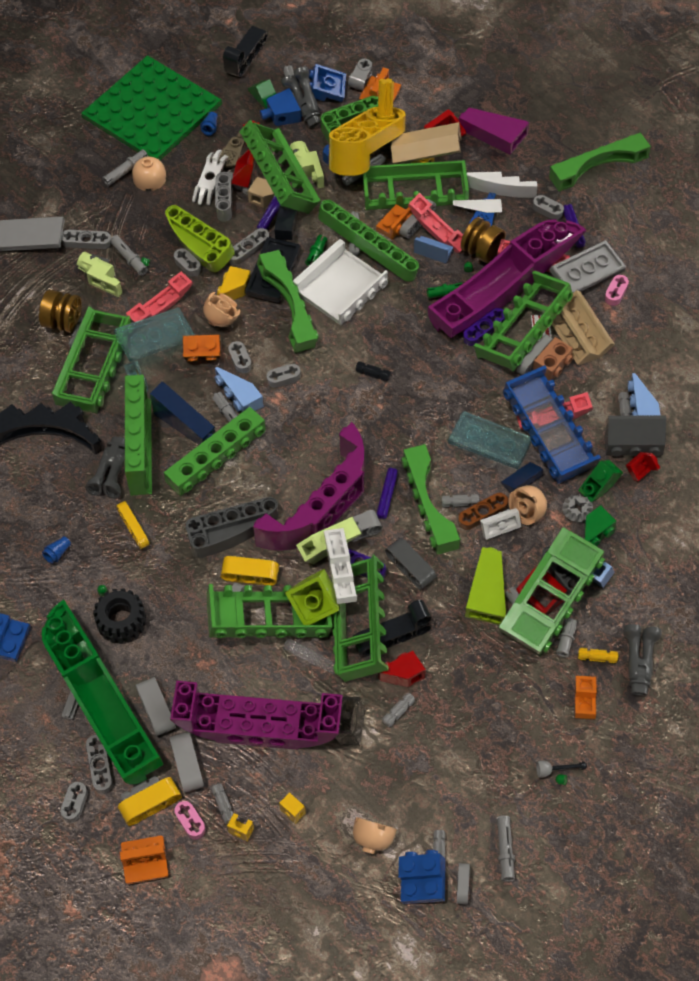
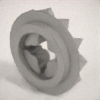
(575, 514)

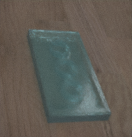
(153, 334)
(490, 440)

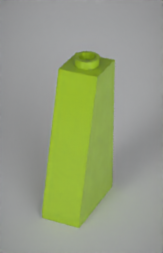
(487, 590)

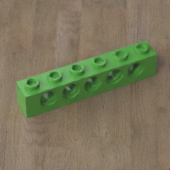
(233, 431)

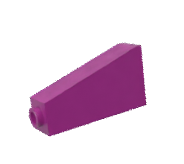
(494, 129)

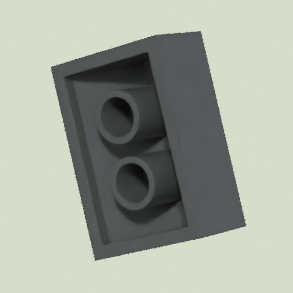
(635, 434)

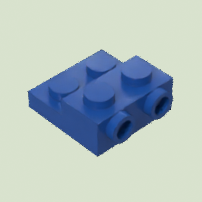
(327, 83)
(12, 637)
(422, 877)

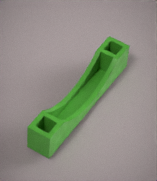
(629, 150)
(274, 270)
(442, 531)

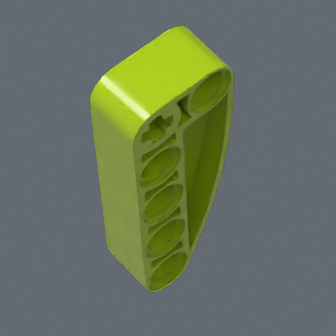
(201, 240)

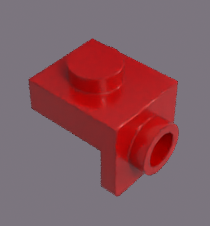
(641, 465)

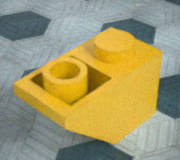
(234, 282)

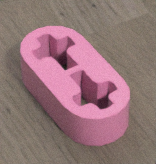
(620, 291)
(193, 817)

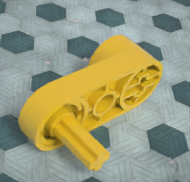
(359, 137)

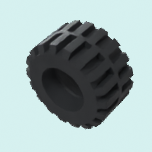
(116, 602)

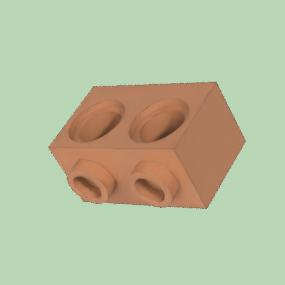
(551, 357)

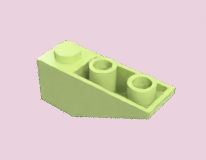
(314, 547)

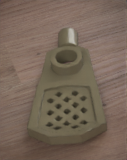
(232, 151)

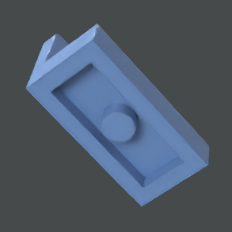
(432, 249)

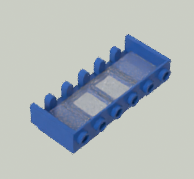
(550, 425)

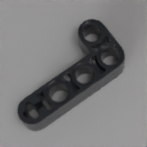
(239, 59)
(402, 628)

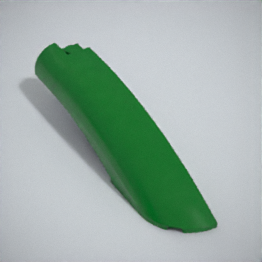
(98, 696)

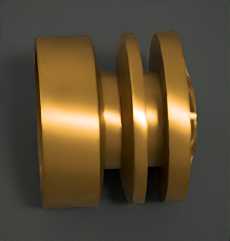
(482, 239)
(60, 311)

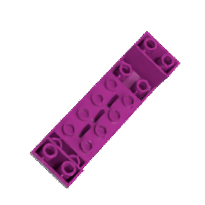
(324, 505)
(256, 720)

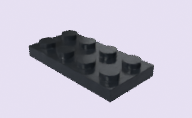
(259, 287)

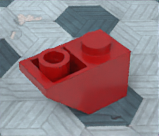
(404, 670)

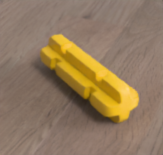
(597, 655)

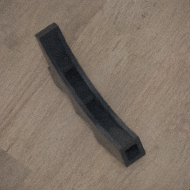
(65, 422)

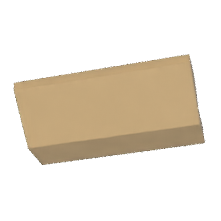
(426, 143)
(582, 330)

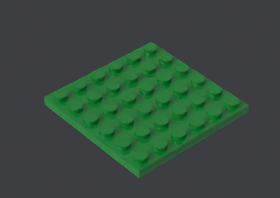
(151, 108)

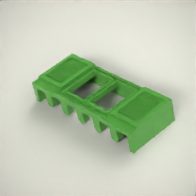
(227, 615)
(530, 625)

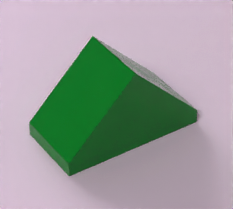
(262, 91)

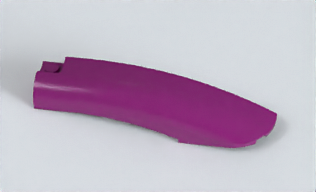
(504, 275)

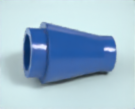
(209, 124)
(55, 550)

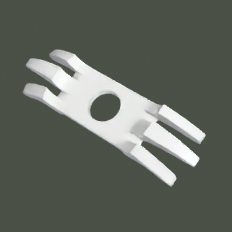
(208, 185)

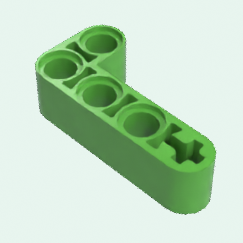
(336, 117)

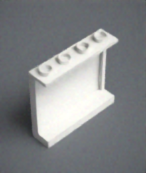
(339, 283)

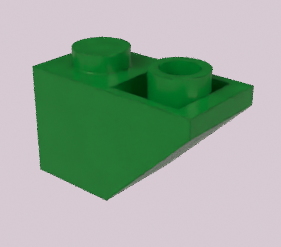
(600, 480)
(598, 526)

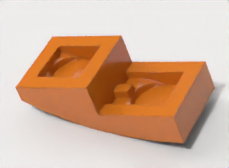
(585, 697)

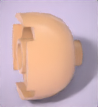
(149, 173)
(220, 310)
(529, 502)
(372, 835)

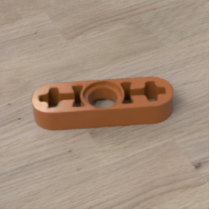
(486, 503)

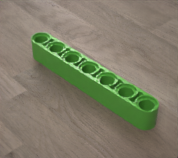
(368, 240)

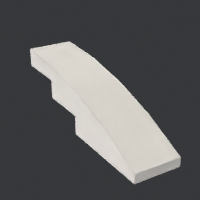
(502, 186)
(340, 566)

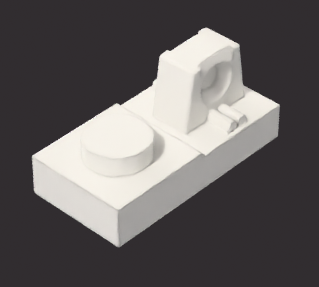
(500, 523)

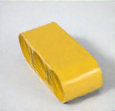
(249, 570)
(149, 801)

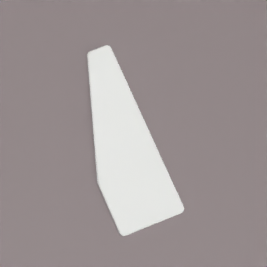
(486, 205)

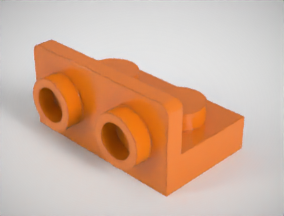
(393, 220)
(201, 347)

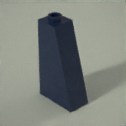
(179, 414)

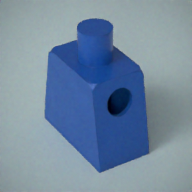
(282, 109)

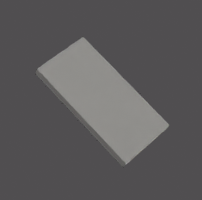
(31, 233)
(589, 267)

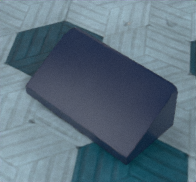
(523, 477)

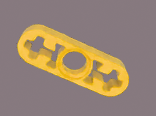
(132, 525)

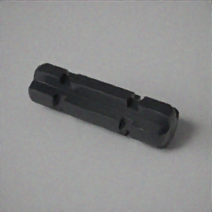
(373, 371)

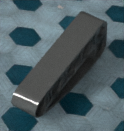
(227, 532)

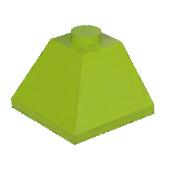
(313, 598)

